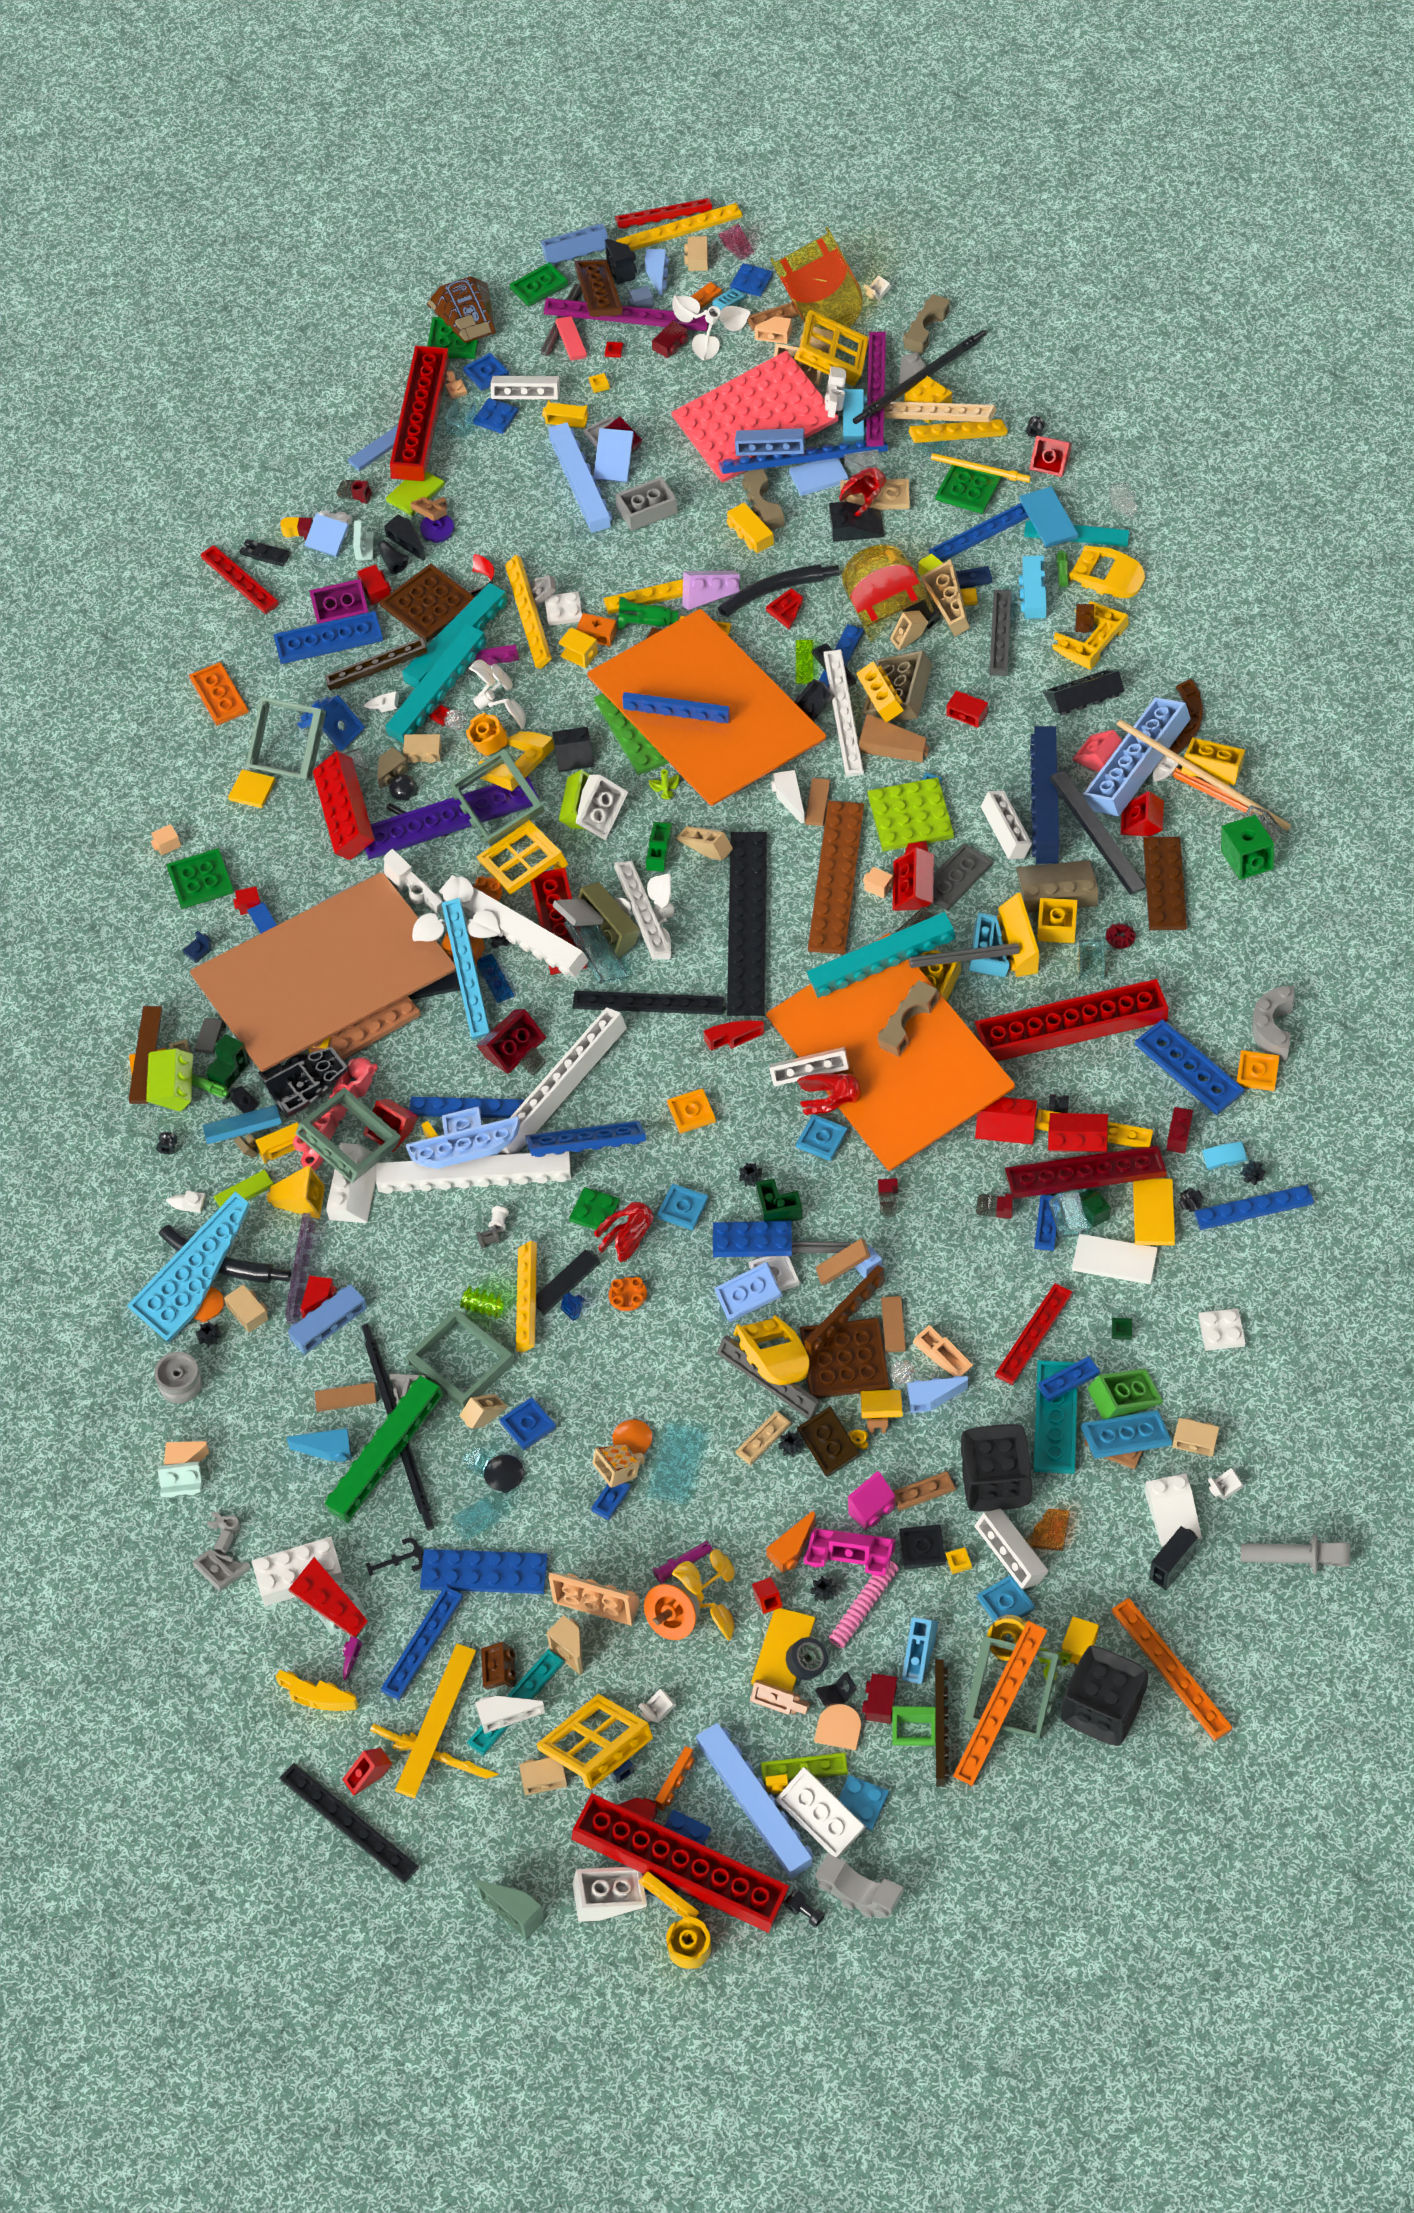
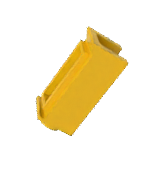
(563, 413)
(277, 1143)

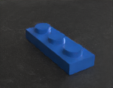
(1046, 1226)
(1068, 1379)

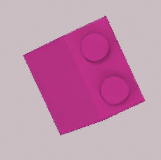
(871, 1501)

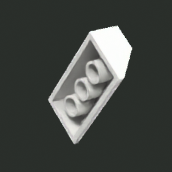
(352, 1200)

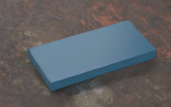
(1048, 517)
(241, 1124)
(1126, 1434)

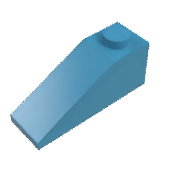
(328, 1445)
(919, 1649)

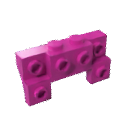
(851, 1548)

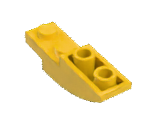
(323, 1696)

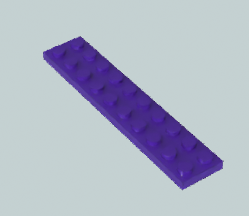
(444, 818)

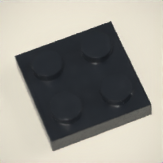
(922, 1546)

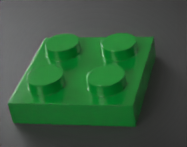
(593, 1208)

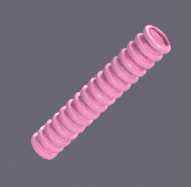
(861, 1607)

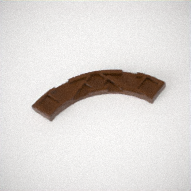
(1190, 696)

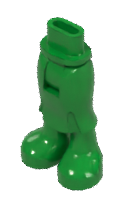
(646, 614)

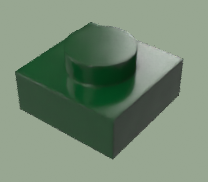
(1122, 1328)

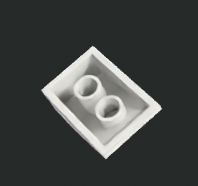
(599, 805)
(1172, 1506)
(607, 1892)

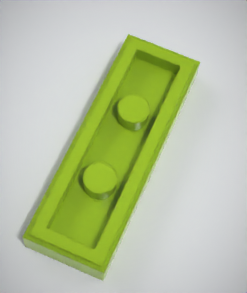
(247, 1188)

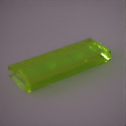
(804, 661)

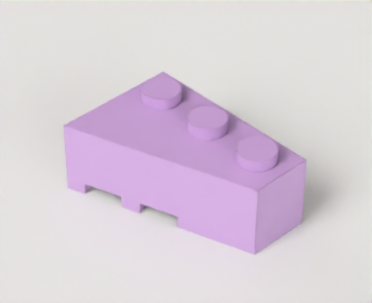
(708, 586)

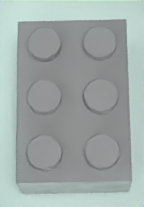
(646, 503)

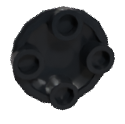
(503, 1473)

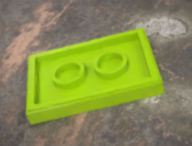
(412, 490)

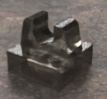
(532, 1061)

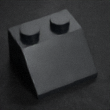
(620, 261)
(573, 749)

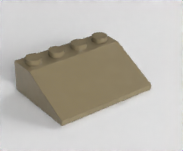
(909, 677)
(1058, 881)

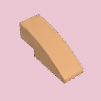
(942, 1352)

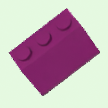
(338, 601)

